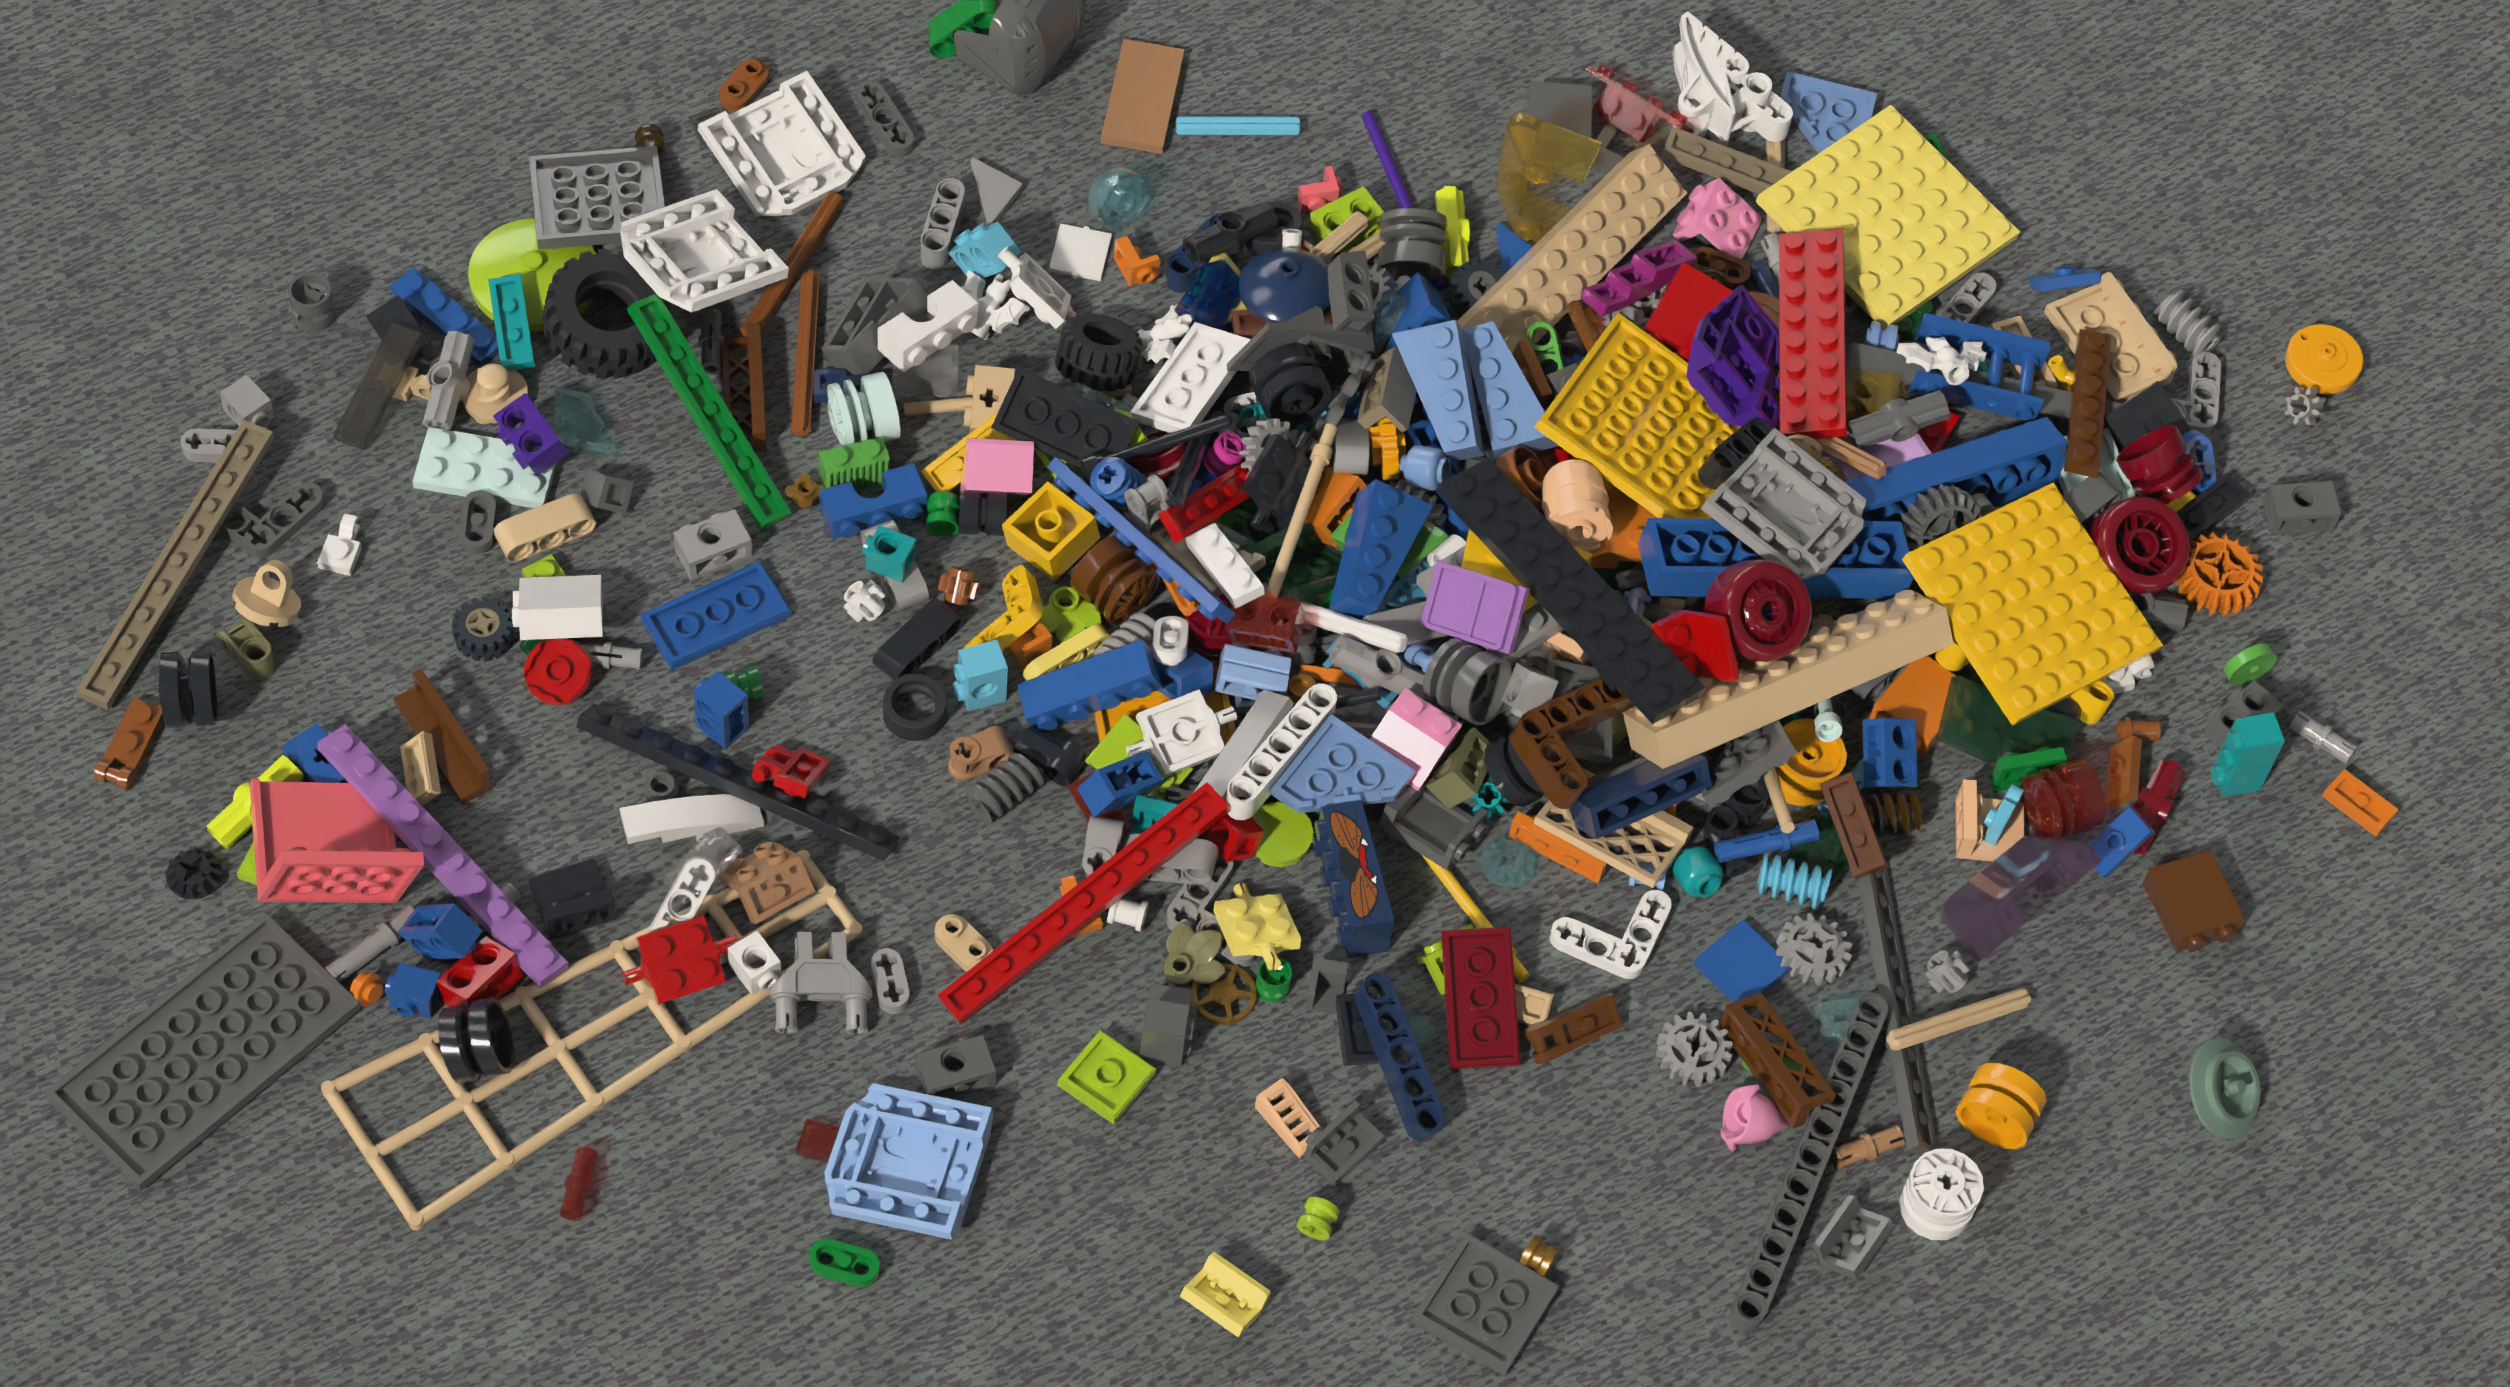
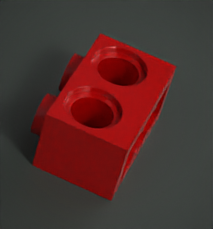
(482, 974)

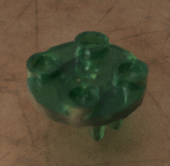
(1831, 851)

